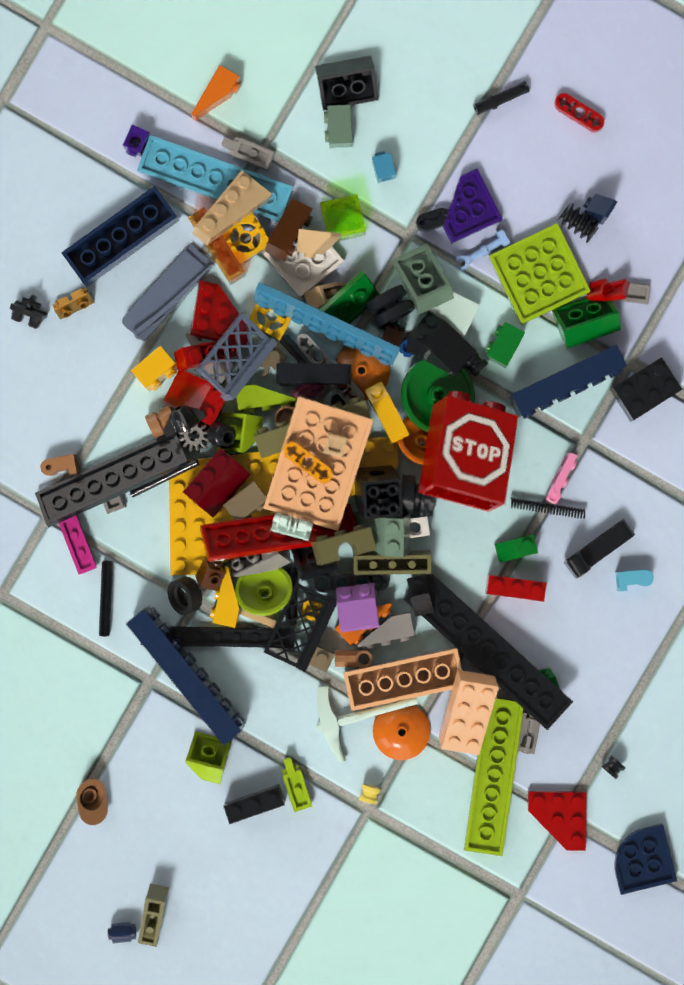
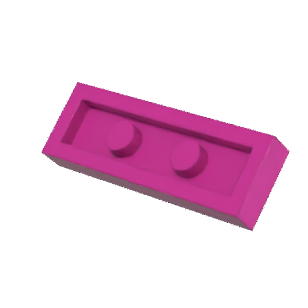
(78, 545)

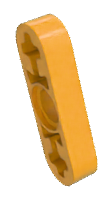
(316, 474)

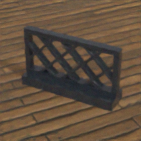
(315, 634)

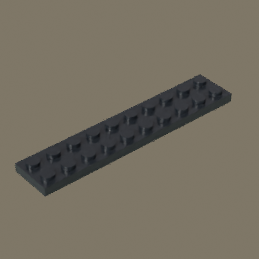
(494, 655)

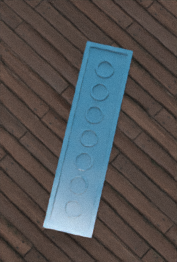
(322, 322)

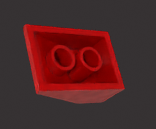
(195, 393)

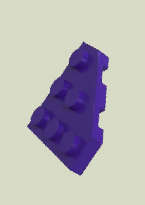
(470, 208)

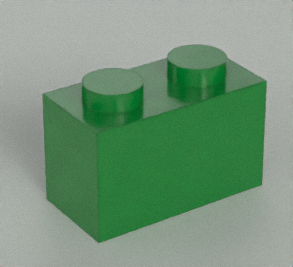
(505, 344)

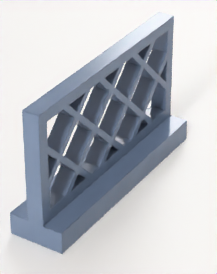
(245, 370)

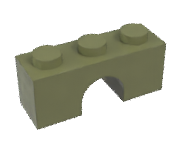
(327, 547)

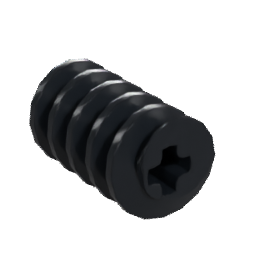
(579, 222)

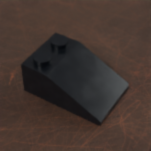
(439, 344)

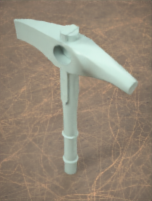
(331, 724)

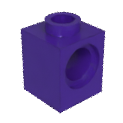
(136, 133)

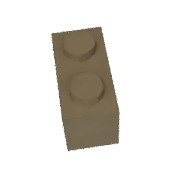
(246, 502)

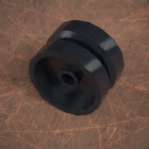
(391, 307)

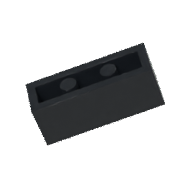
(254, 804)

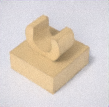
(335, 445)

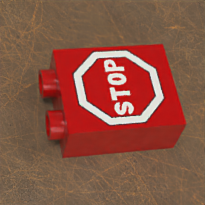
(468, 452)

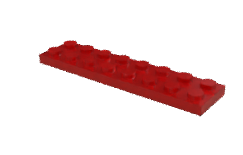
(255, 536)

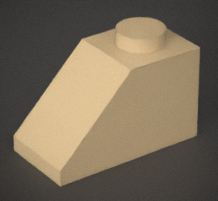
(315, 241)
(321, 294)

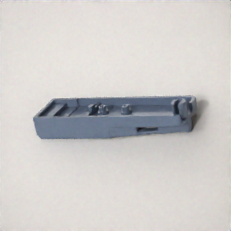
(167, 293)

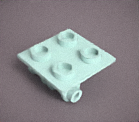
(291, 526)

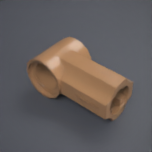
(349, 658)

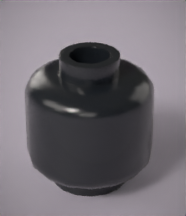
(221, 435)

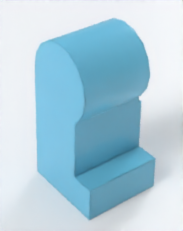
(634, 577)

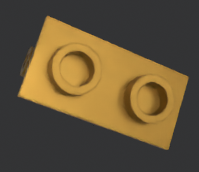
(80, 300)

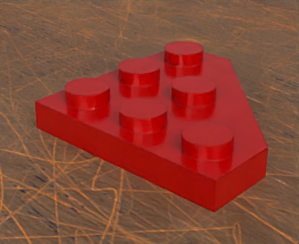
(214, 314)
(561, 815)

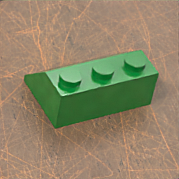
(586, 321)

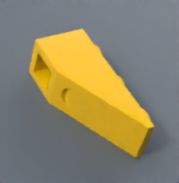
(227, 607)

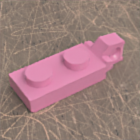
(561, 479)

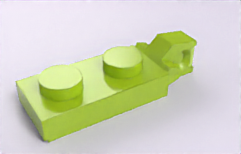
(296, 786)

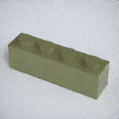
(413, 563)

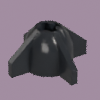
(183, 419)

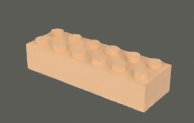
(402, 679)

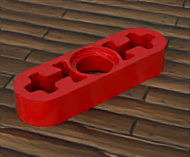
(564, 110)

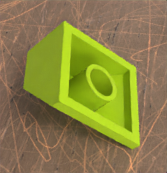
(245, 428)
(208, 757)

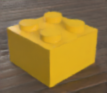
(155, 369)

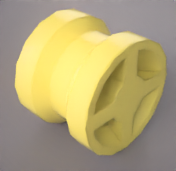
(369, 794)

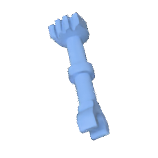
(484, 250)

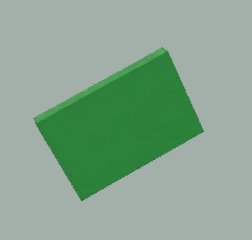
(351, 299)

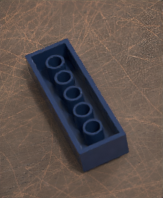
(120, 236)
(572, 379)

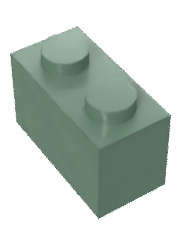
(339, 126)

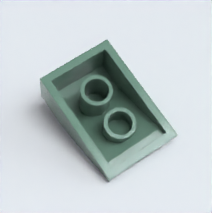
(423, 279)
(389, 534)

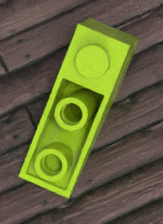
(257, 397)

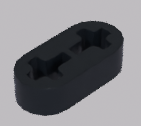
(431, 215)

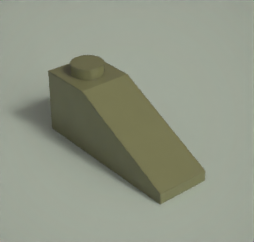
(153, 914)

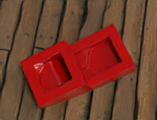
(604, 291)

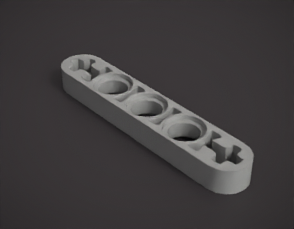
(326, 359)

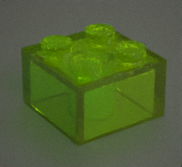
(343, 217)

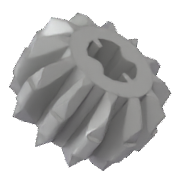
(196, 442)

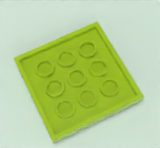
(539, 274)

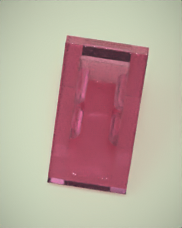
(306, 391)

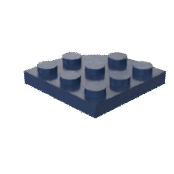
(644, 860)

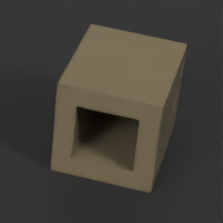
(322, 659)

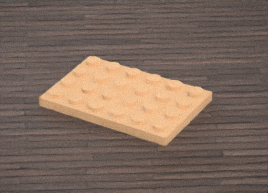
(295, 491)

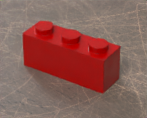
(515, 588)

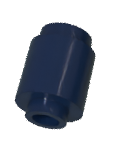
(122, 932)

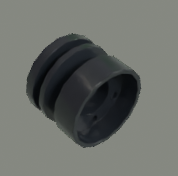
(412, 498)

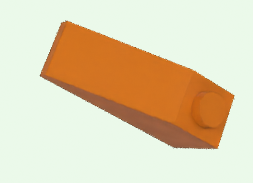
(218, 91)

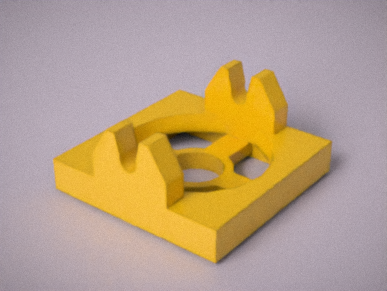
(244, 256)
(275, 333)

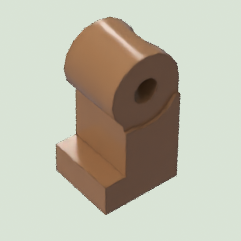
(59, 464)

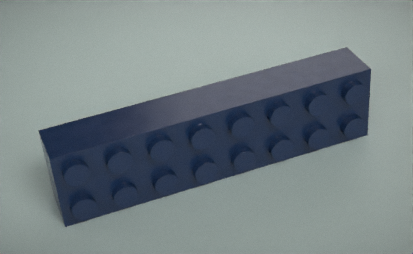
(186, 674)

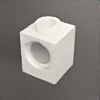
(424, 527)

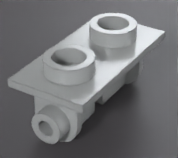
(528, 734)

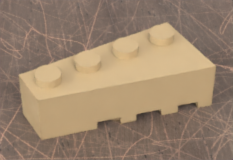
(234, 204)

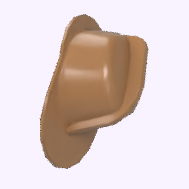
(92, 801)

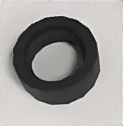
(192, 591)

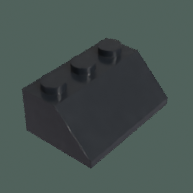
(347, 82)

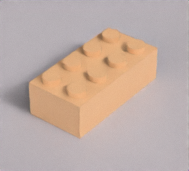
(468, 712)

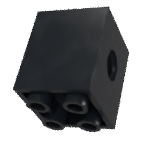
(378, 492)

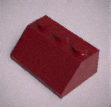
(216, 483)

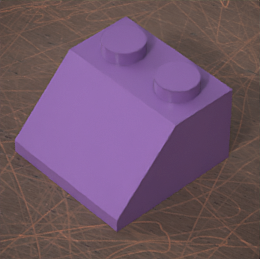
(357, 607)

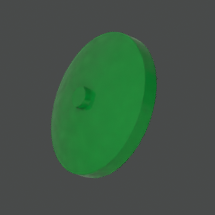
(427, 385)

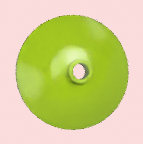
(251, 588)

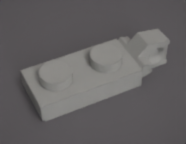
(249, 152)

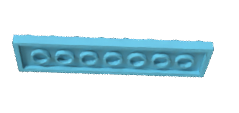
(206, 174)

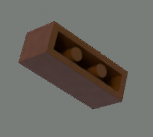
(285, 235)

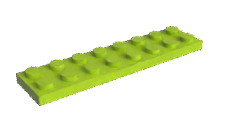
(494, 780)

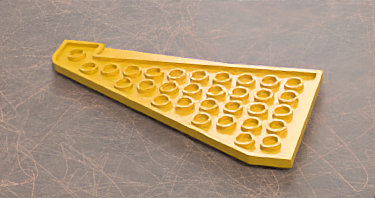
(186, 516)

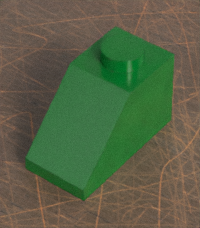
(516, 548)

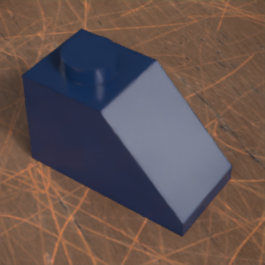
(599, 207)

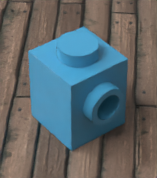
(383, 167)

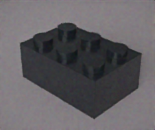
(646, 389)

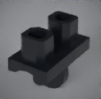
(29, 308)

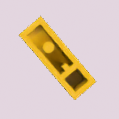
(386, 412)

